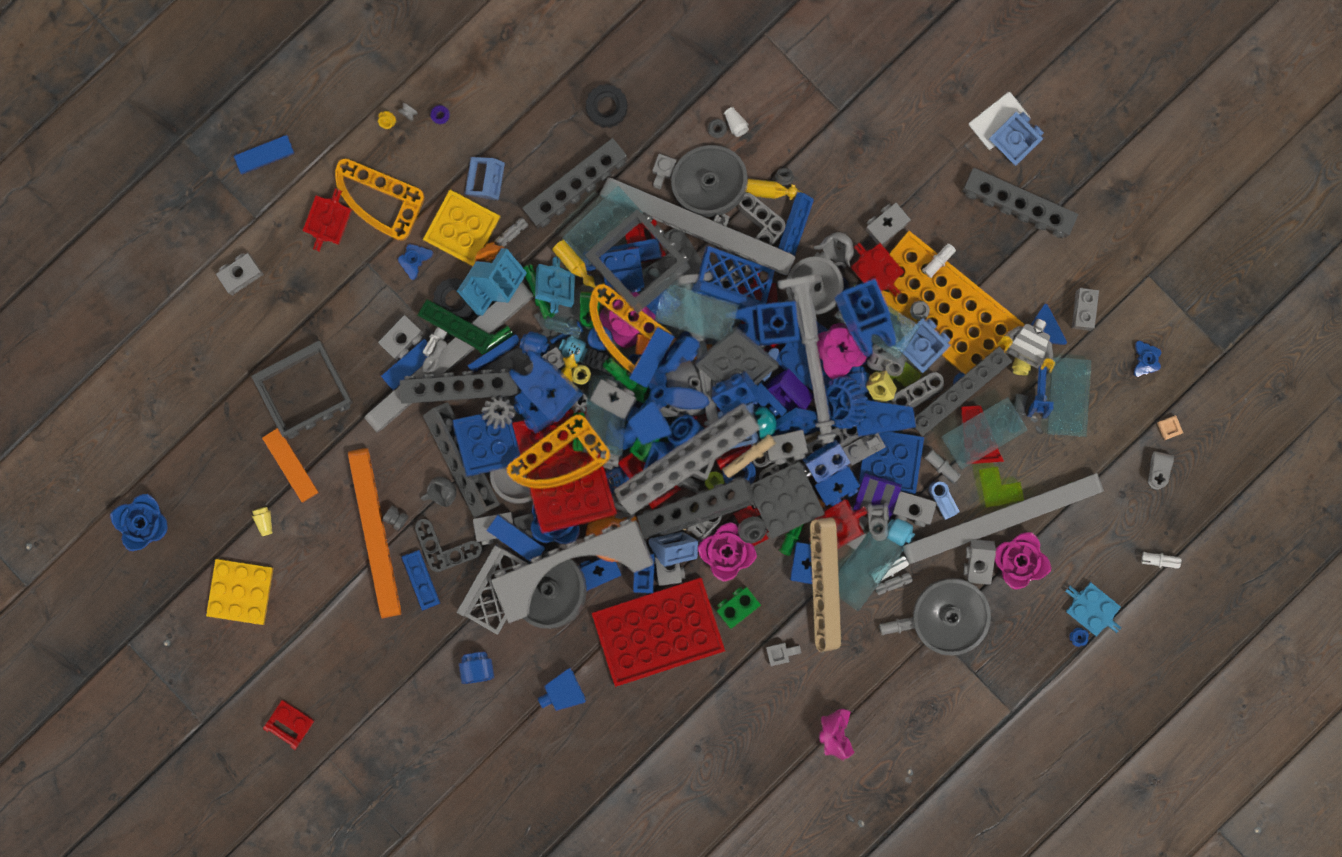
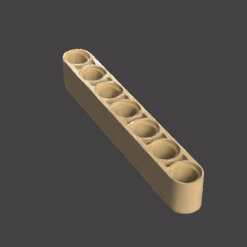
(825, 584)

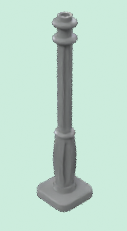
(808, 329)
(711, 410)

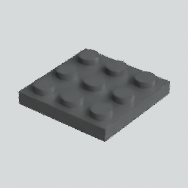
(734, 356)
(786, 500)

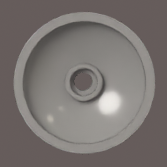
(831, 282)
(683, 377)
(508, 488)

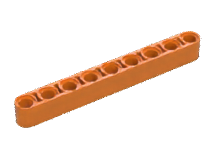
(374, 533)

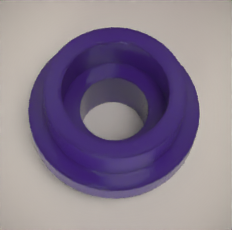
(440, 108)

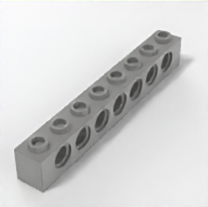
(687, 459)

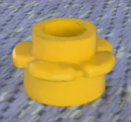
(386, 119)

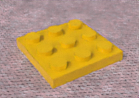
(461, 227)
(239, 592)

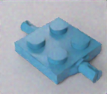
(554, 285)
(1093, 609)

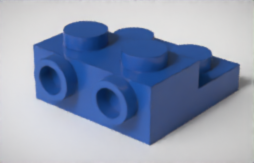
(626, 267)
(680, 351)
(764, 398)

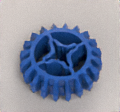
(848, 401)

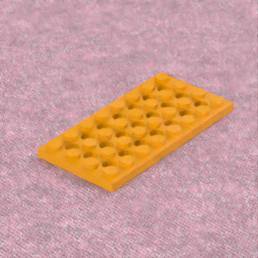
(969, 291)

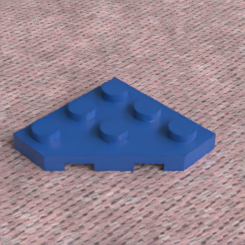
(796, 420)

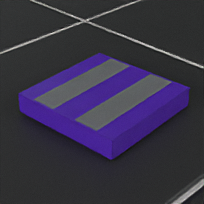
(877, 492)

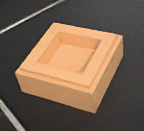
(1170, 427)

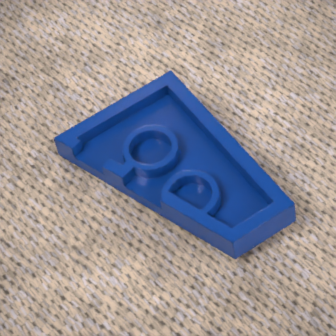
(885, 418)

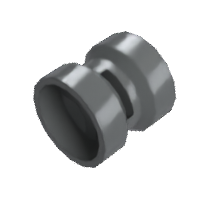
(394, 517)

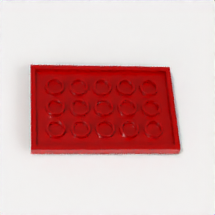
(570, 503)
(658, 632)

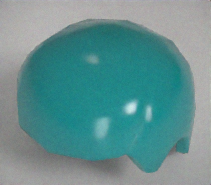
(766, 422)

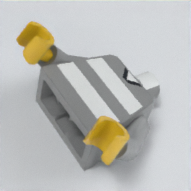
(1030, 345)

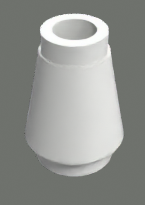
(736, 123)

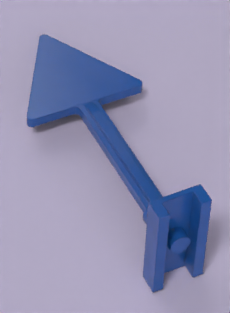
(1052, 328)

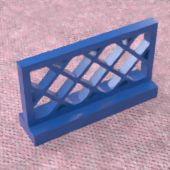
(726, 294)

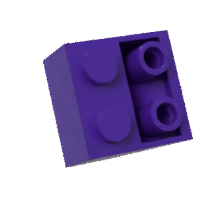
(789, 391)

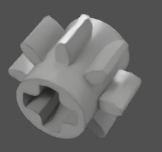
(583, 403)
(613, 462)

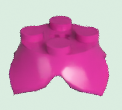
(622, 332)
(835, 362)
(711, 552)
(1035, 566)
(834, 736)

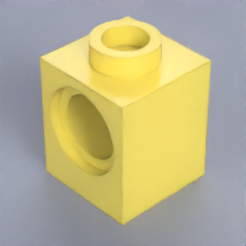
(884, 393)

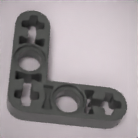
(444, 556)

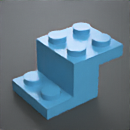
(492, 282)

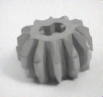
(495, 418)

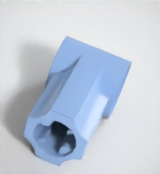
(944, 501)

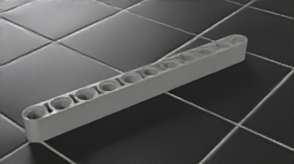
(705, 229)
(450, 357)
(846, 439)
(1003, 518)

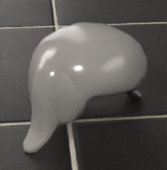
(836, 240)

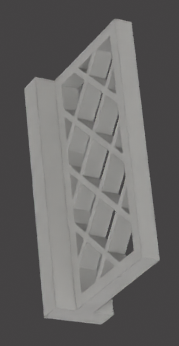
(480, 585)

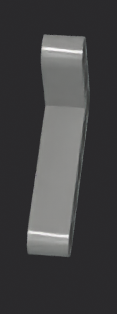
(764, 224)

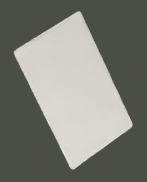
(994, 117)

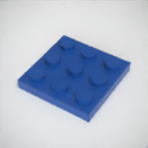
(795, 358)
(484, 447)
(897, 461)

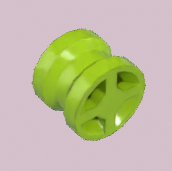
(711, 481)

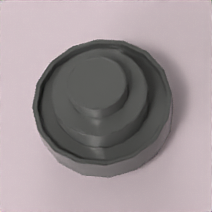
(752, 529)

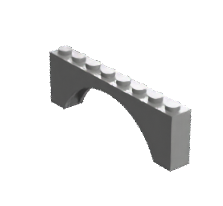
(621, 544)

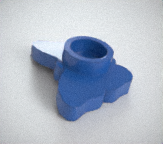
(412, 266)
(1146, 351)

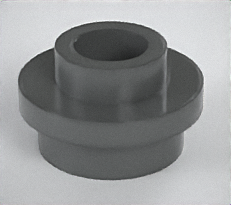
(717, 122)
(784, 176)

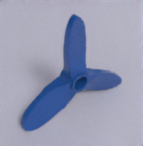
(676, 396)

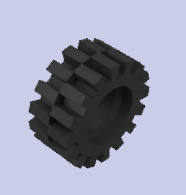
(596, 360)

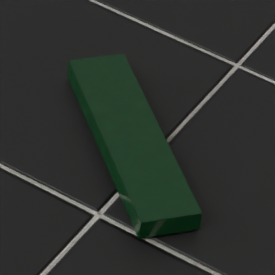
(455, 326)

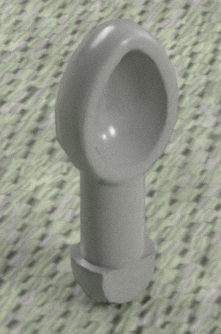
(432, 362)

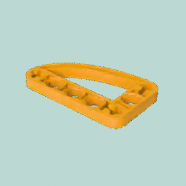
(388, 190)
(623, 314)
(557, 445)

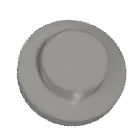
(919, 310)

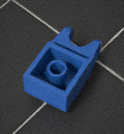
(760, 321)
(866, 321)
(541, 383)

